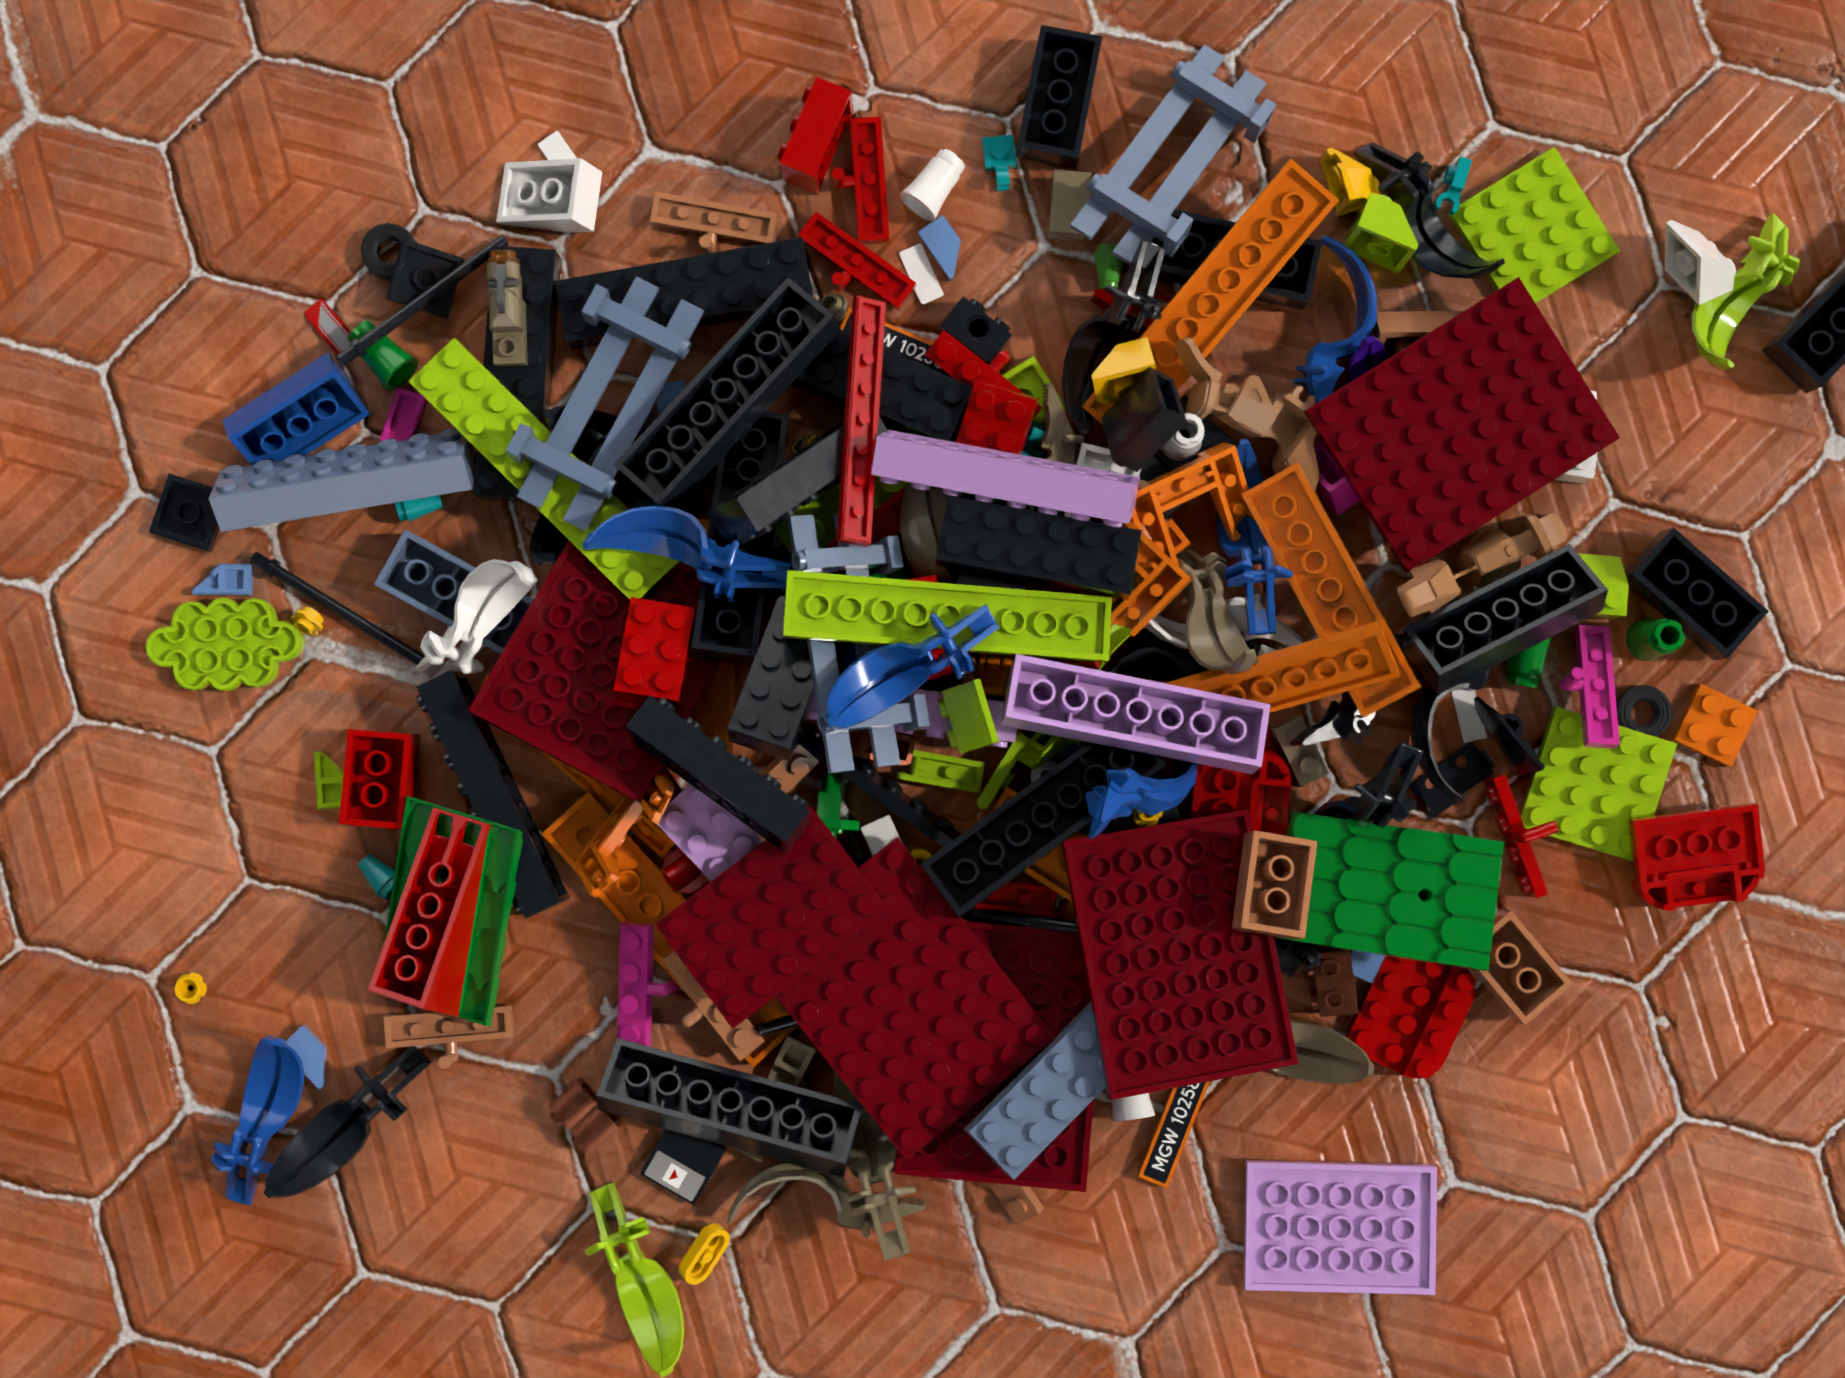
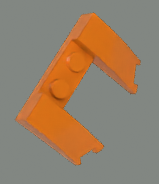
(1213, 471)
(1160, 585)
(597, 862)

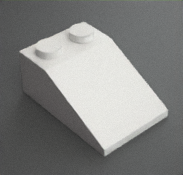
(550, 195)

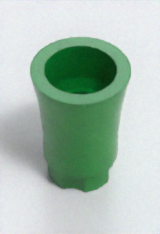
(386, 359)
(1653, 638)
(1528, 665)

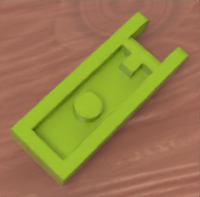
(945, 771)
(1002, 775)

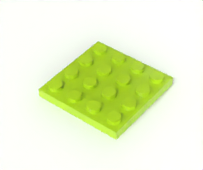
(1538, 227)
(1593, 788)

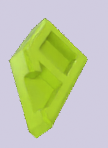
(328, 782)

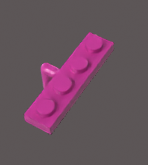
(1596, 686)
(637, 983)

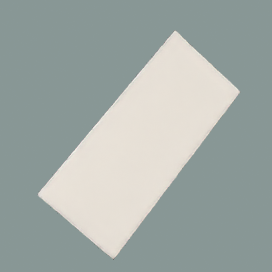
(1469, 721)

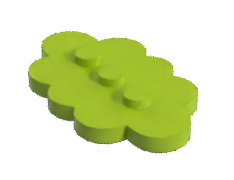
(225, 644)

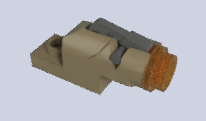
(506, 309)

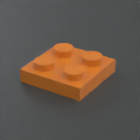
(1714, 725)

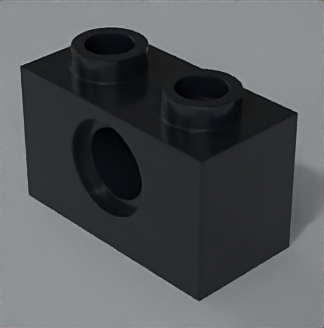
(969, 313)

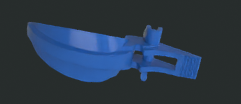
(1320, 364)
(682, 538)
(1249, 551)
(900, 668)
(1138, 792)
(267, 1105)

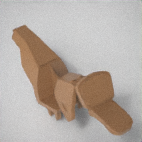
(1253, 411)
(1482, 561)

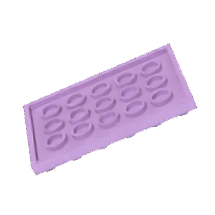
(1340, 1227)

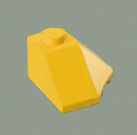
(1347, 181)
(1122, 369)

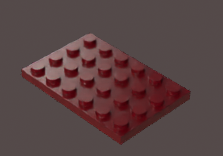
(771, 920)

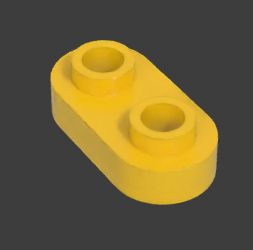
(704, 1253)

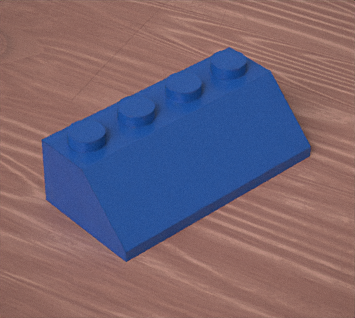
(296, 414)

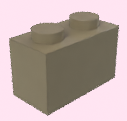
(1067, 199)
(1304, 761)

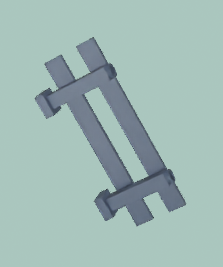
(1154, 216)
(554, 456)
(854, 561)

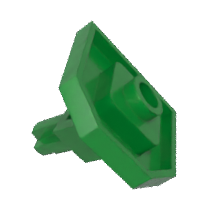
(830, 805)

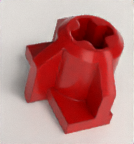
(682, 873)

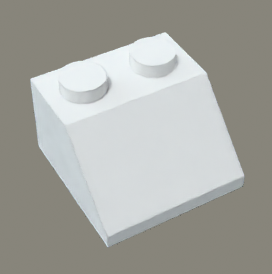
(1697, 263)

